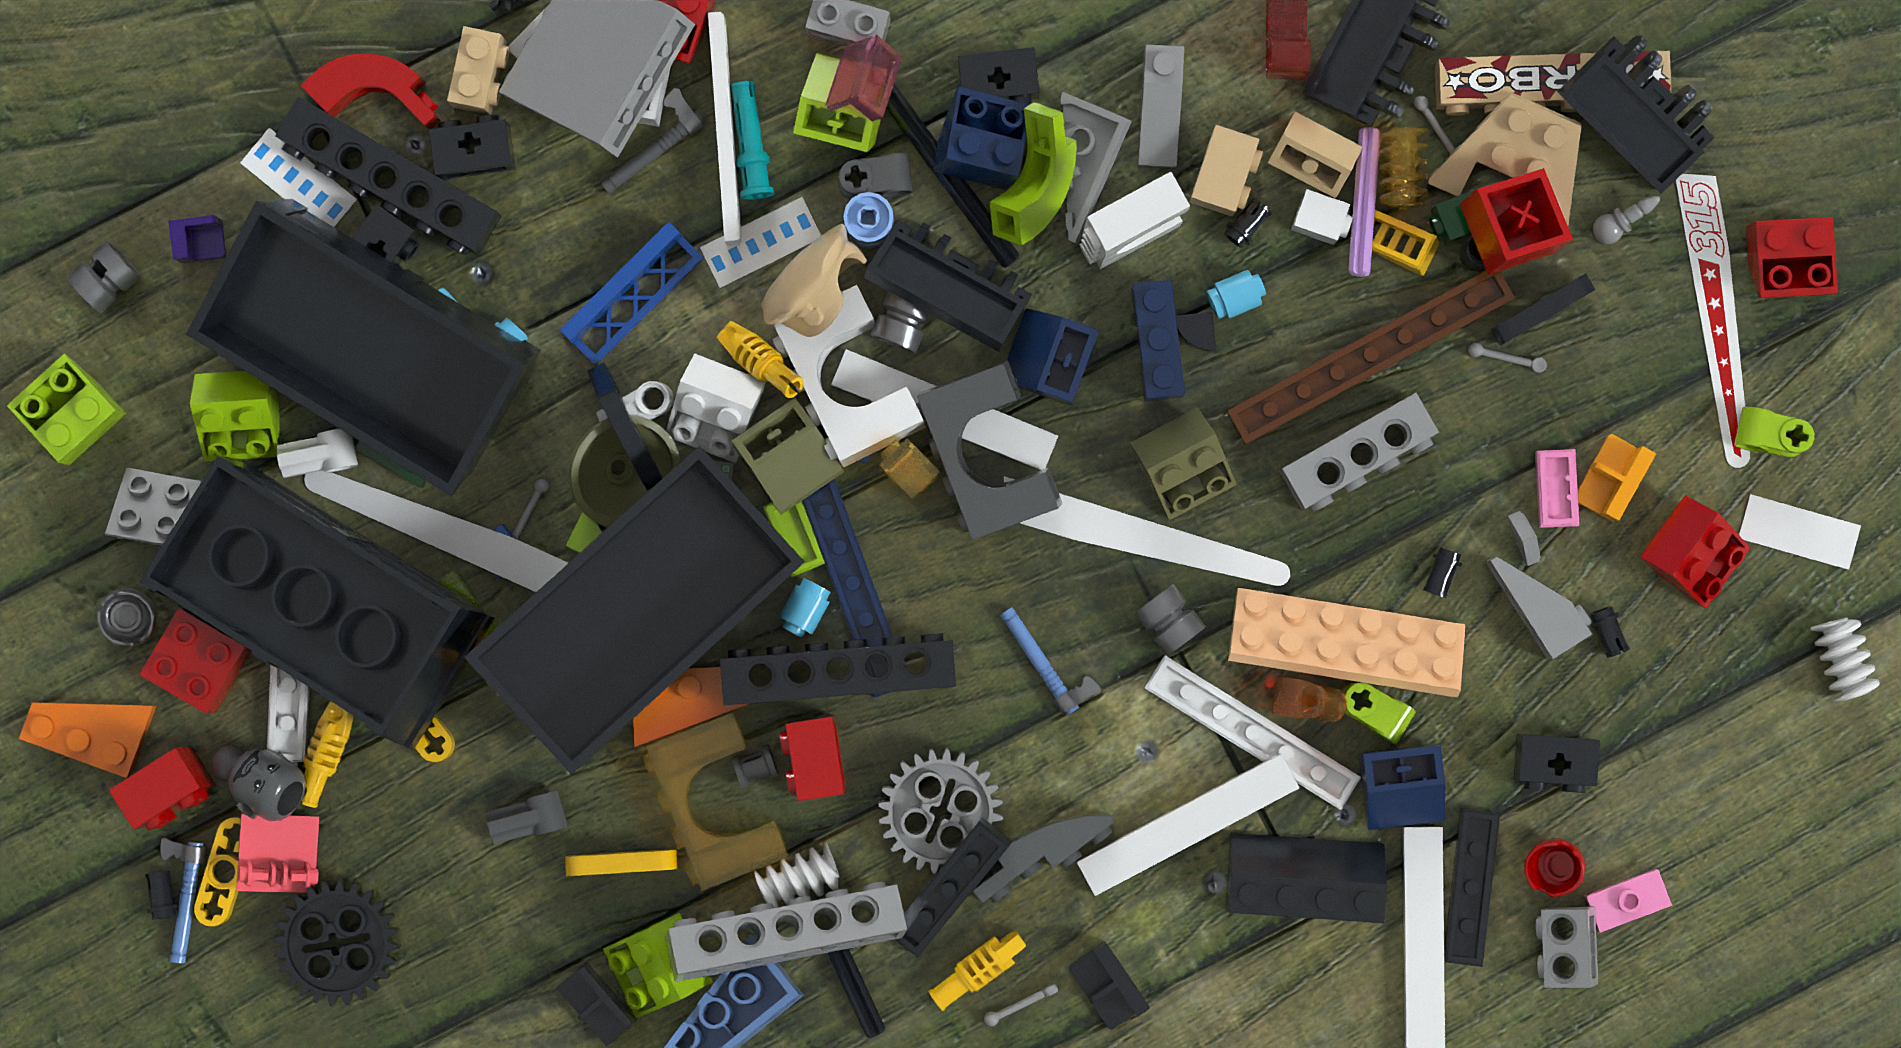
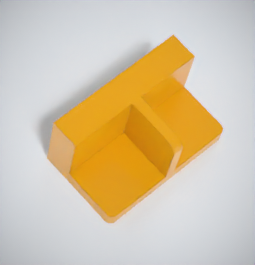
(1614, 477)

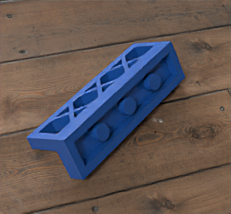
(621, 283)

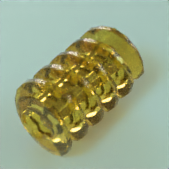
(1402, 167)

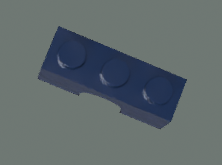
(1158, 340)

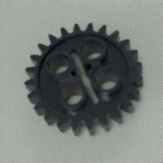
(344, 975)

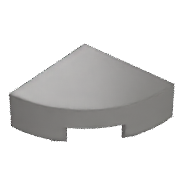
(1525, 537)

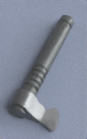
(689, 123)

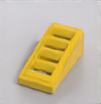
(1429, 241)

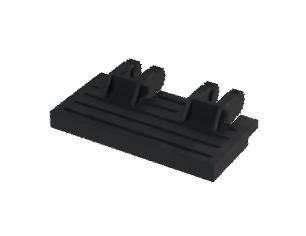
(1362, 48)
(1639, 118)
(948, 285)

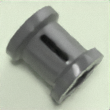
(755, 766)

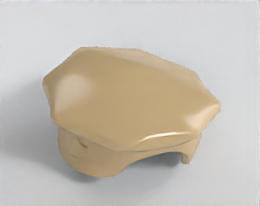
(808, 289)

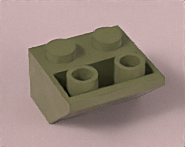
(787, 456)
(1183, 463)

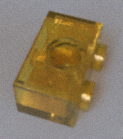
(908, 468)

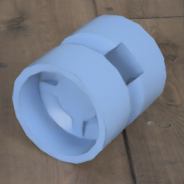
(868, 219)

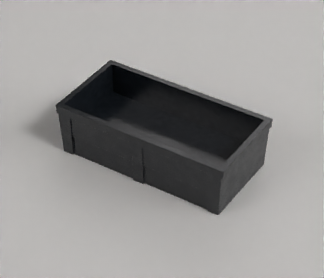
(362, 343)
(317, 600)
(634, 610)

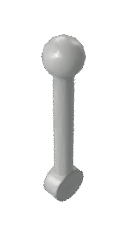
(1421, 103)
(1537, 365)
(541, 486)
(992, 1018)

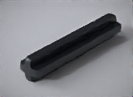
(857, 992)

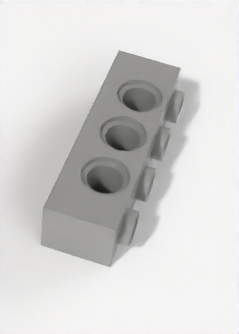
(1407, 415)

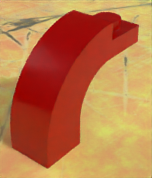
(358, 74)

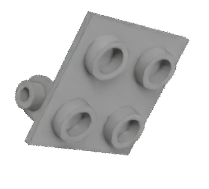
(149, 505)

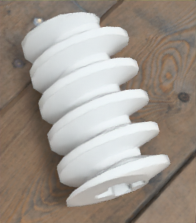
(1846, 658)
(799, 878)

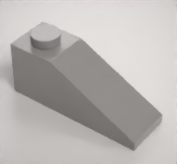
(1160, 105)
(1546, 614)

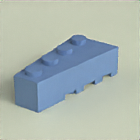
(737, 1007)

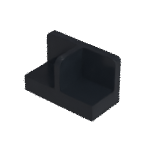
(1108, 986)
(596, 1003)

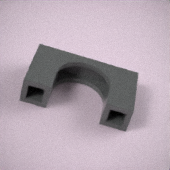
(983, 503)

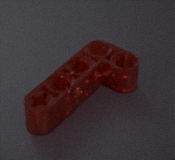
(1286, 40)

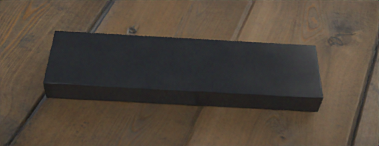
(952, 885)
(1471, 887)

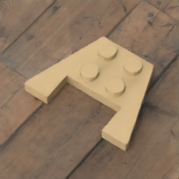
(1517, 141)

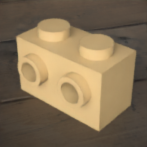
(478, 71)
(1315, 155)
(1225, 171)

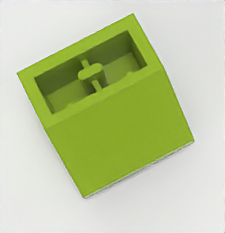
(841, 126)
(66, 410)
(235, 416)
(645, 969)

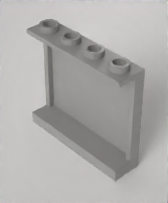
(597, 65)

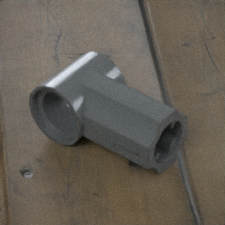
(534, 816)

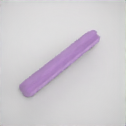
(1364, 202)

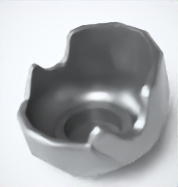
(126, 617)

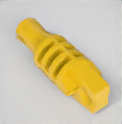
(759, 358)
(325, 751)
(978, 968)

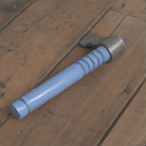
(1065, 700)
(193, 855)

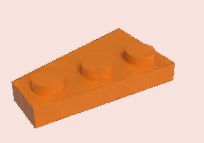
(686, 702)
(91, 733)

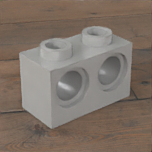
(846, 21)
(1579, 947)

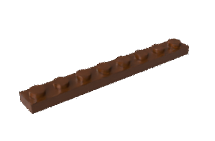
(1369, 355)

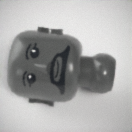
(260, 781)

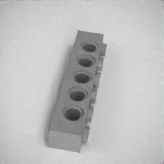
(692, 962)

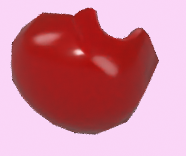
(1555, 867)

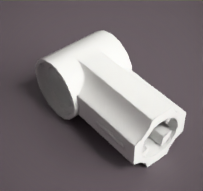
(637, 405)
(327, 452)

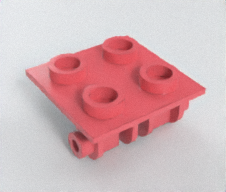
(278, 854)

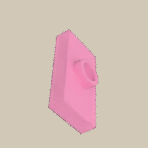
(1557, 488)
(1628, 900)

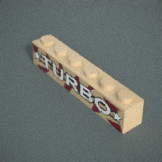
(1486, 81)

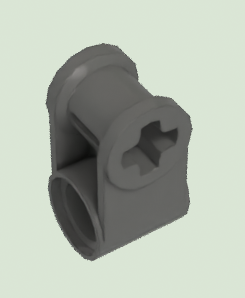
(885, 175)

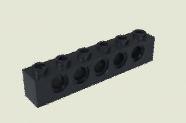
(307, 121)
(739, 689)

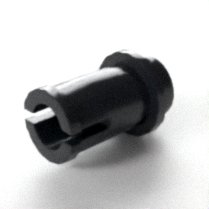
(1247, 223)
(1442, 572)
(1609, 631)
(160, 895)

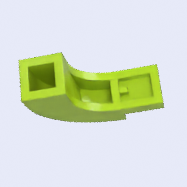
(1044, 181)

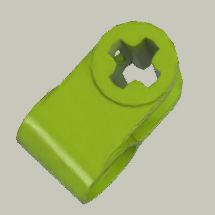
(1766, 433)
(1382, 712)

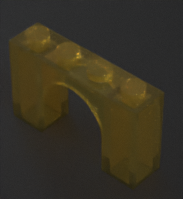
(711, 856)

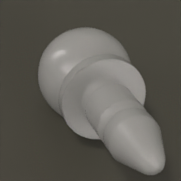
(1610, 227)

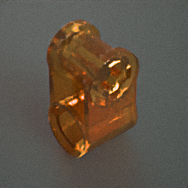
(1307, 700)

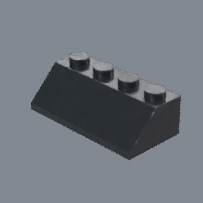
(1306, 878)

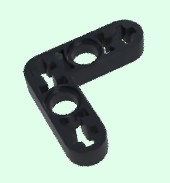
(621, 421)

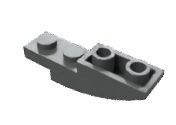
(1055, 841)

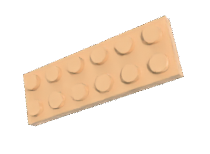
(1347, 642)

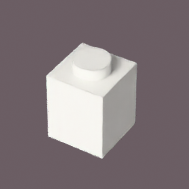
(1322, 217)

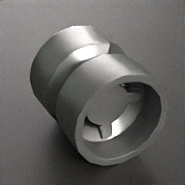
(103, 276)
(900, 324)
(1170, 620)

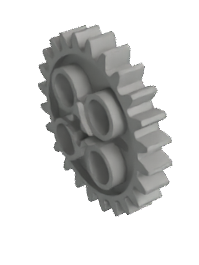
(907, 798)

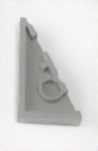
(1097, 143)

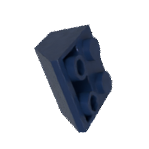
(982, 139)
(1050, 355)
(1403, 786)

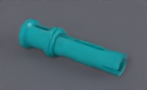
(752, 158)

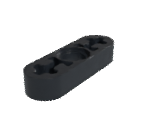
(1543, 309)

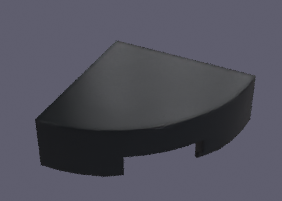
(1198, 330)

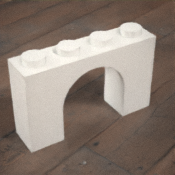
(1133, 221)
(850, 430)

